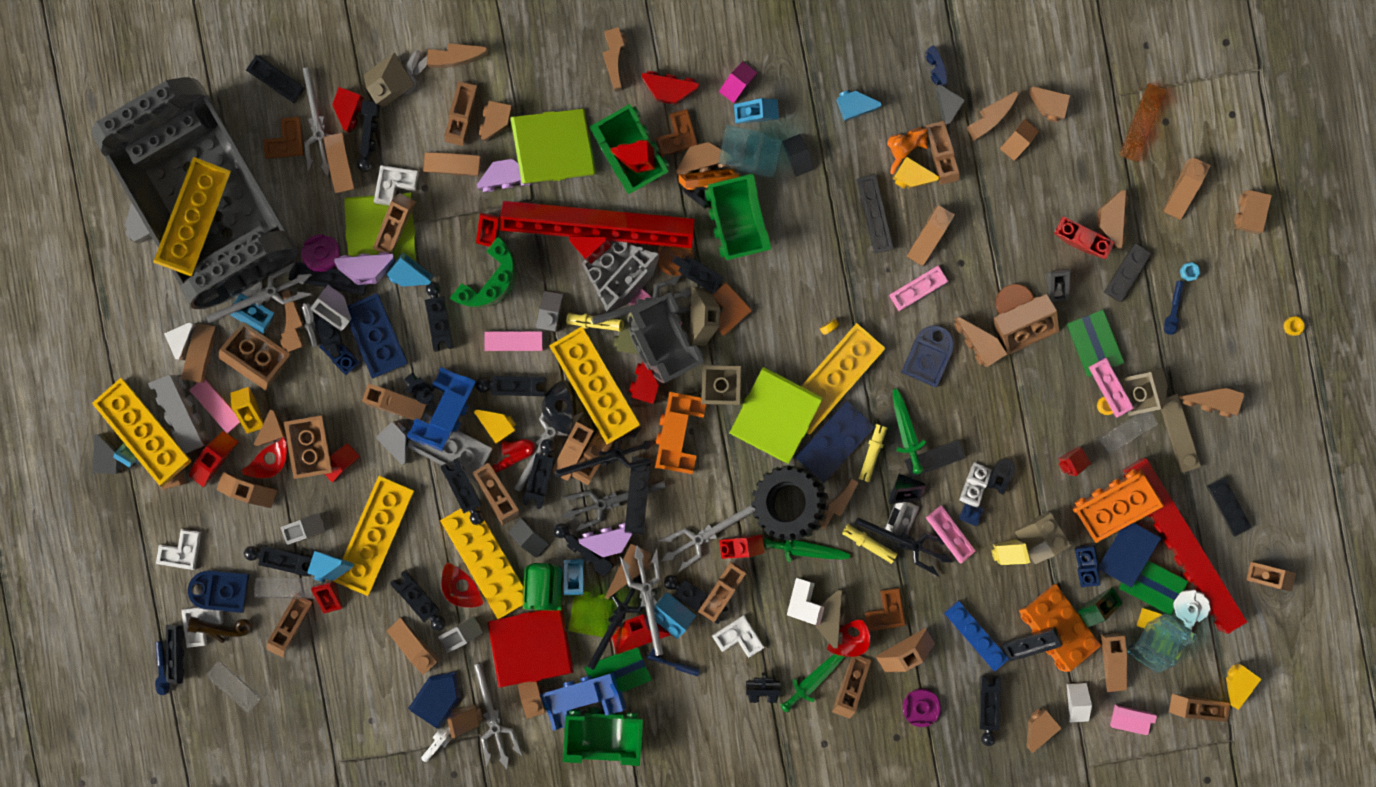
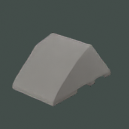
(621, 273)

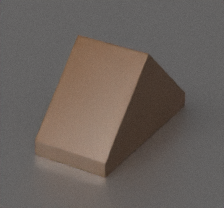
(1019, 140)
(271, 429)

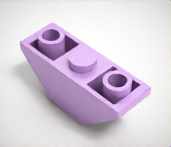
(499, 174)
(365, 268)
(607, 542)

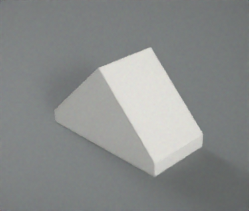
(180, 339)
(1078, 702)

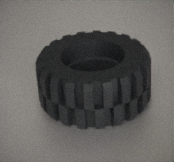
(765, 503)

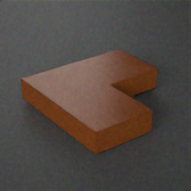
(681, 138)
(291, 142)
(734, 308)
(891, 614)

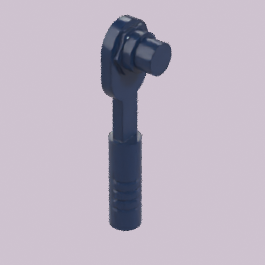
(1171, 322)
(678, 666)
(161, 685)

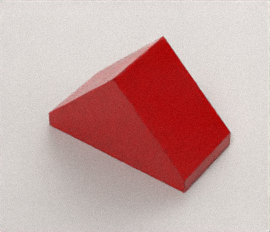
(487, 229)
(590, 247)
(341, 461)
(327, 596)

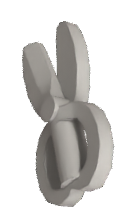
(414, 68)
(309, 323)

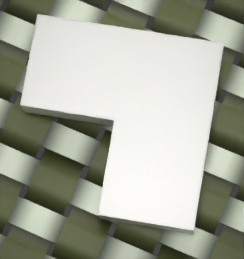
(392, 178)
(184, 555)
(800, 604)
(741, 632)
(199, 639)

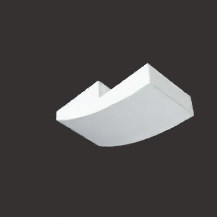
(975, 485)

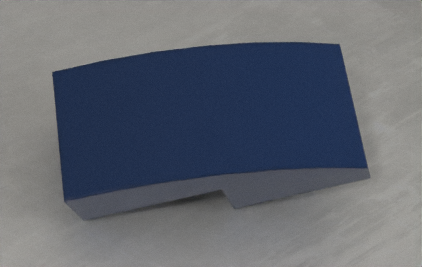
(938, 73)
(346, 361)
(1087, 566)

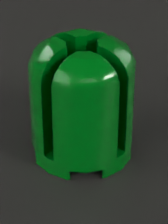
(542, 587)

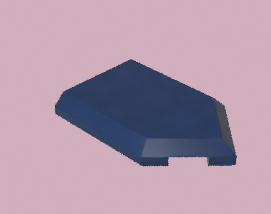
(437, 699)

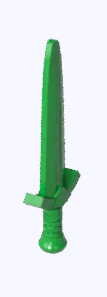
(907, 432)
(805, 549)
(811, 682)

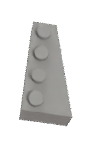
(180, 412)

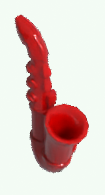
(517, 450)

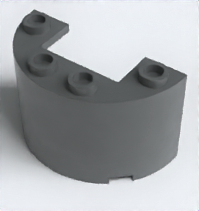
(661, 339)

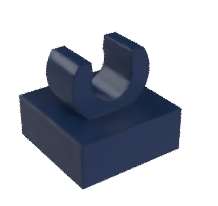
(971, 514)

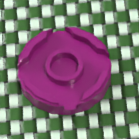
(320, 252)
(921, 707)

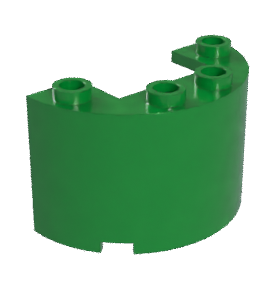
(625, 128)
(737, 217)
(497, 286)
(602, 737)

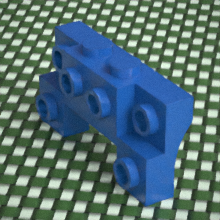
(448, 412)
(588, 691)

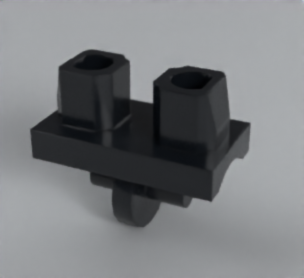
(419, 389)
(763, 687)

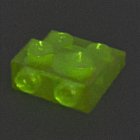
(590, 614)

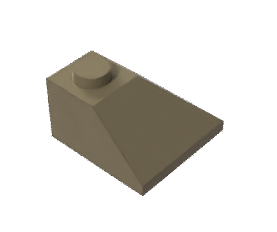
(387, 80)
(1145, 390)

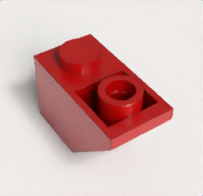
(346, 107)
(637, 156)
(645, 386)
(1074, 462)
(742, 546)

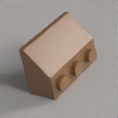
(1027, 324)
(254, 356)
(308, 447)

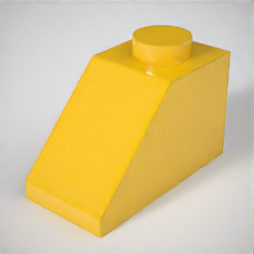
(913, 175)
(246, 409)
(496, 424)
(1240, 684)

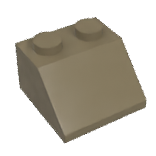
(722, 385)
(1043, 538)

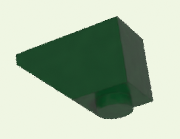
(1100, 607)

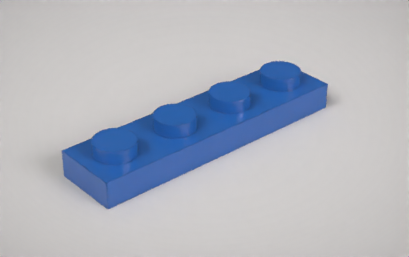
(976, 636)

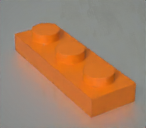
(693, 180)

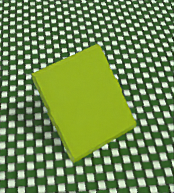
(553, 146)
(364, 223)
(775, 415)

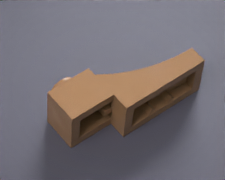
(615, 41)
(942, 153)
(292, 338)
(597, 444)
(839, 503)
(722, 591)

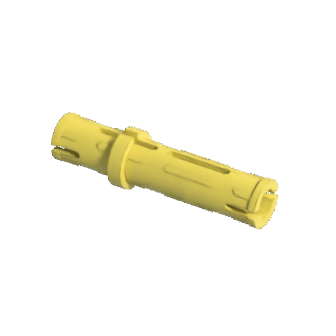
(585, 322)
(873, 452)
(862, 539)

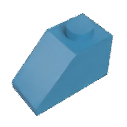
(856, 104)
(756, 111)
(408, 272)
(328, 567)

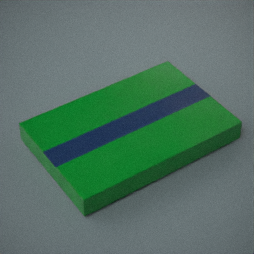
(1094, 340)
(1156, 587)
(627, 668)

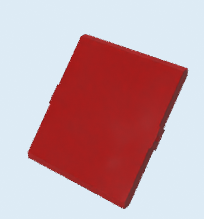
(530, 647)

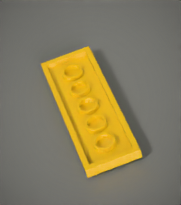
(192, 216)
(841, 370)
(594, 385)
(141, 432)
(375, 534)
(485, 562)

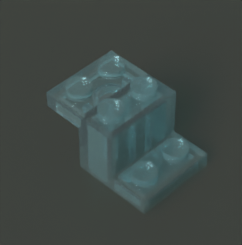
(750, 151)
(1161, 643)

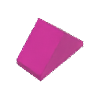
(737, 82)

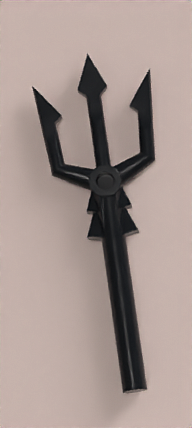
(611, 456)
(908, 543)
(616, 621)

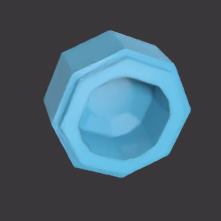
(1190, 271)

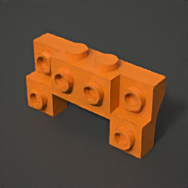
(673, 432)

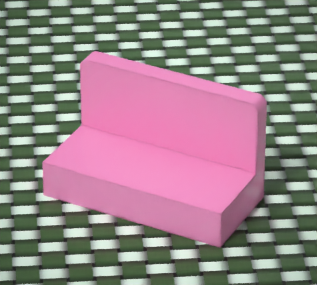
(1132, 719)

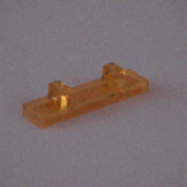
(1142, 123)

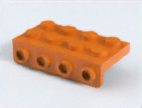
(1117, 505)
(1054, 610)

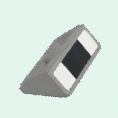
(902, 518)

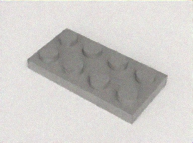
(469, 450)

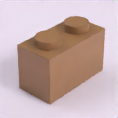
(1252, 211)

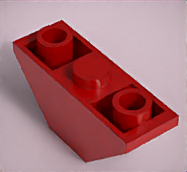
(669, 88)
(1083, 238)
(212, 458)
(635, 633)

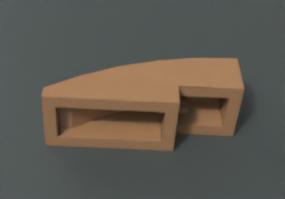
(455, 55)
(460, 113)
(991, 116)
(339, 163)
(452, 164)
(199, 353)

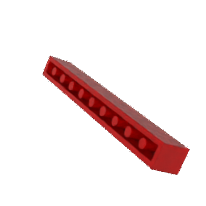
(597, 223)
(1191, 555)

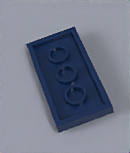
(375, 336)
(835, 441)

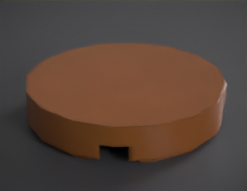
(667, 253)
(1011, 297)

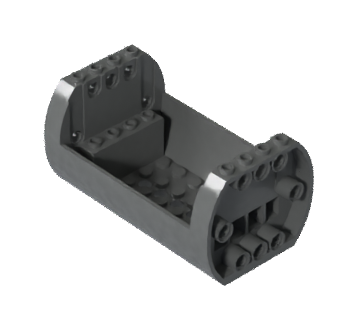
(148, 151)

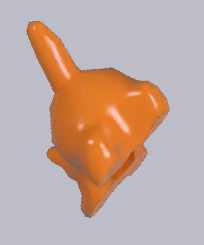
(903, 145)

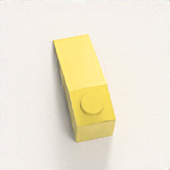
(1010, 552)

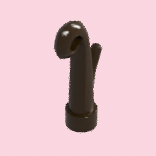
(216, 631)

